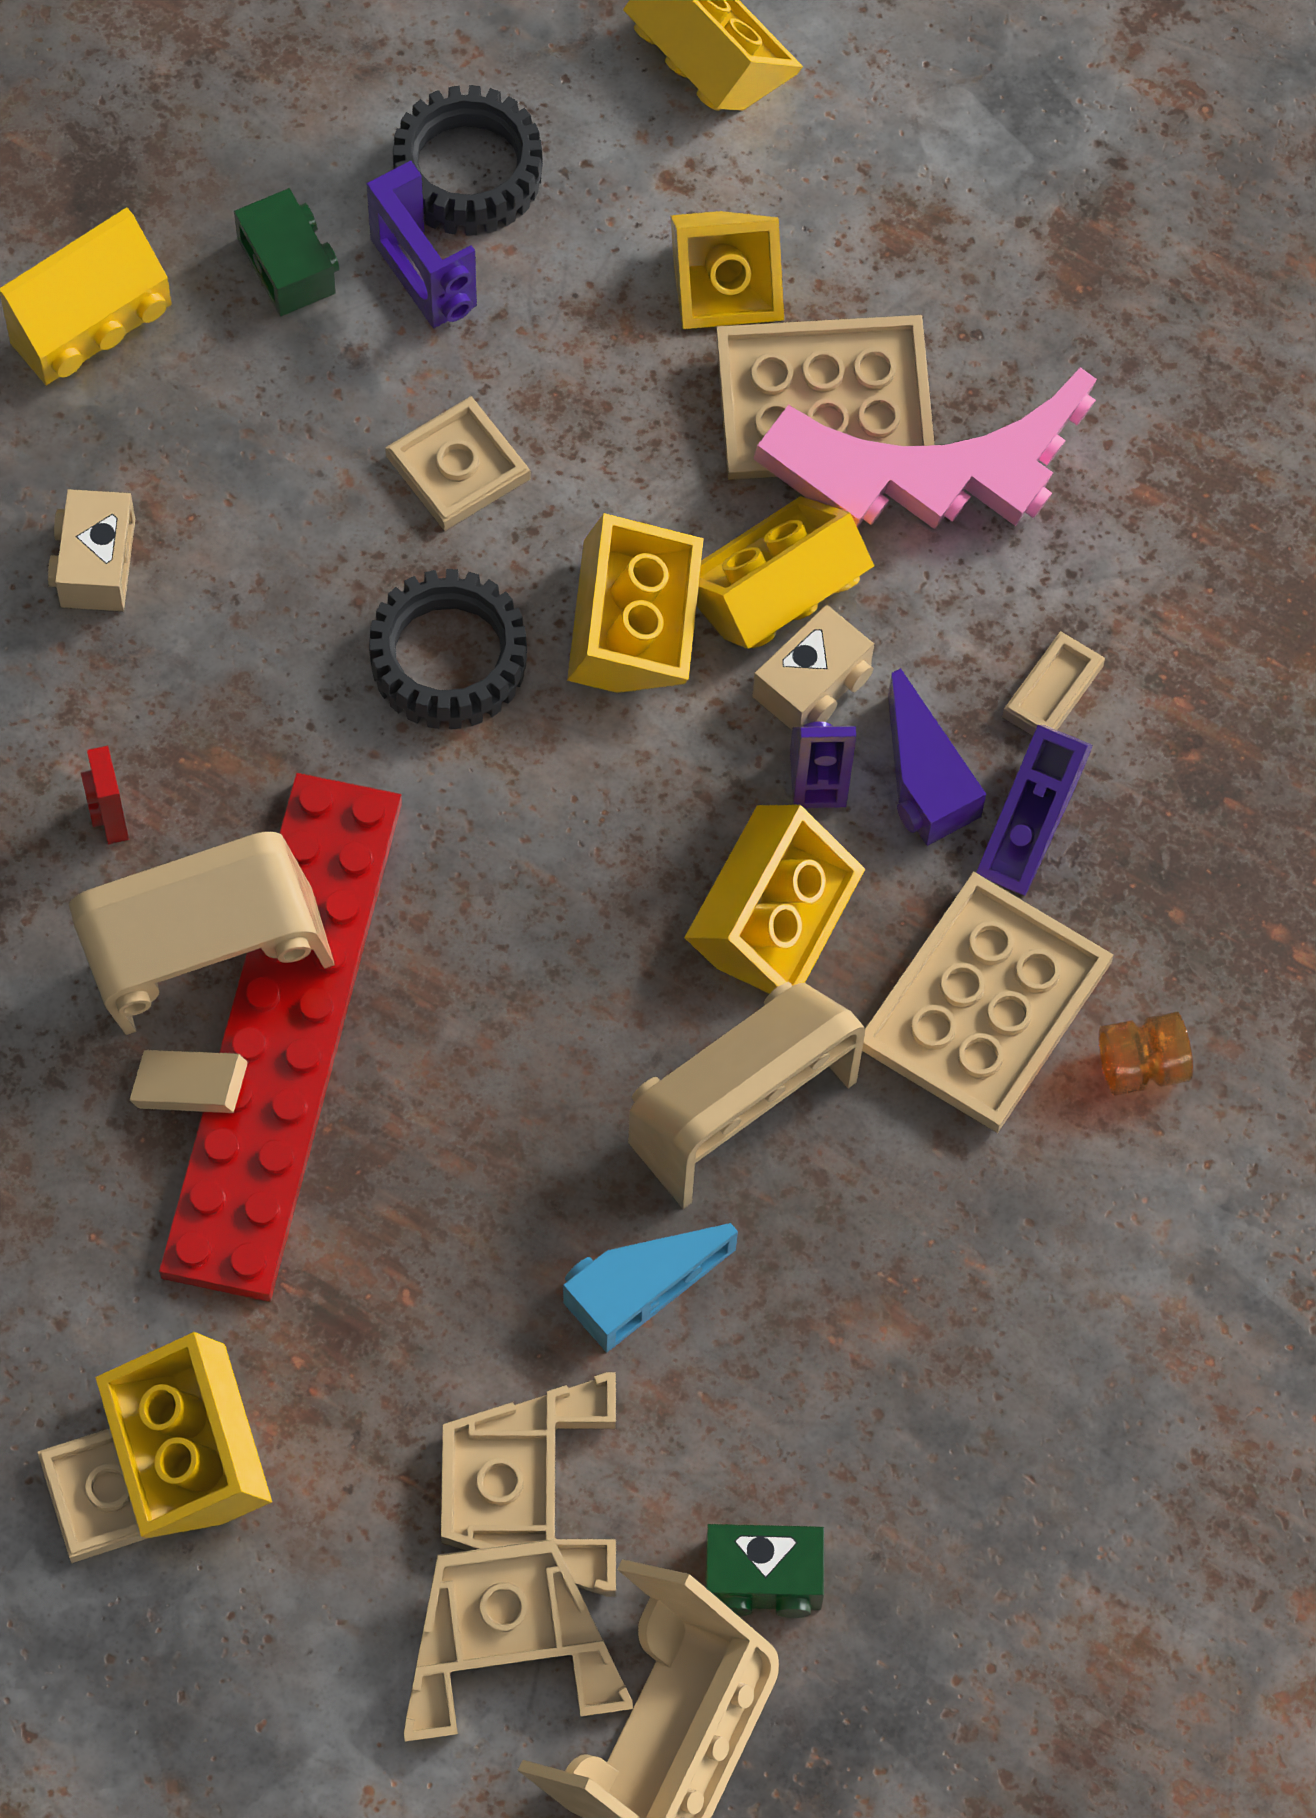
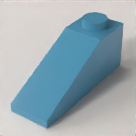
(639, 1280)

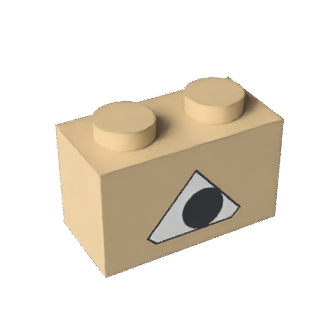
(94, 550)
(814, 670)

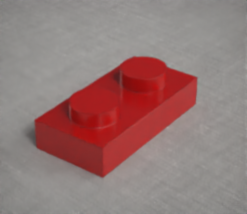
(104, 796)

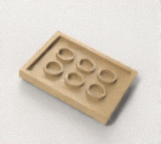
(843, 373)
(985, 1001)

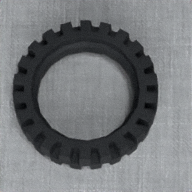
(476, 112)
(444, 594)

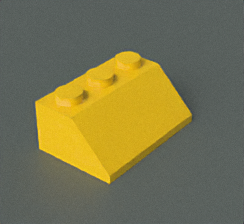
(716, 48)
(85, 297)
(780, 571)
(635, 606)
(775, 899)
(183, 1437)

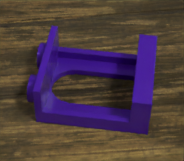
(398, 218)

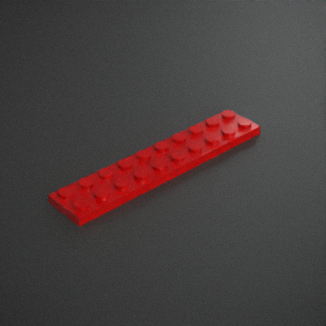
(288, 1029)

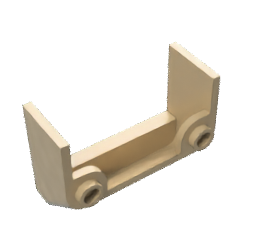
(196, 916)
(739, 1080)
(689, 1716)

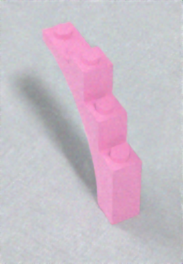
(926, 479)

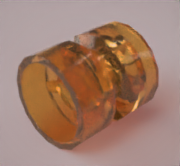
(1145, 1053)

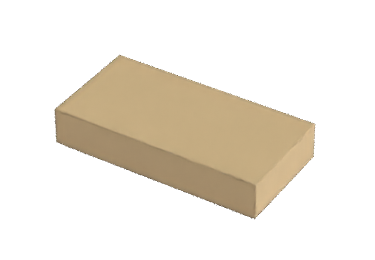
(1054, 685)
(188, 1081)

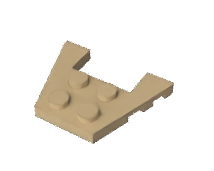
(503, 1477)
(505, 1610)

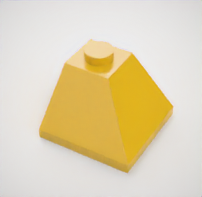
(727, 268)

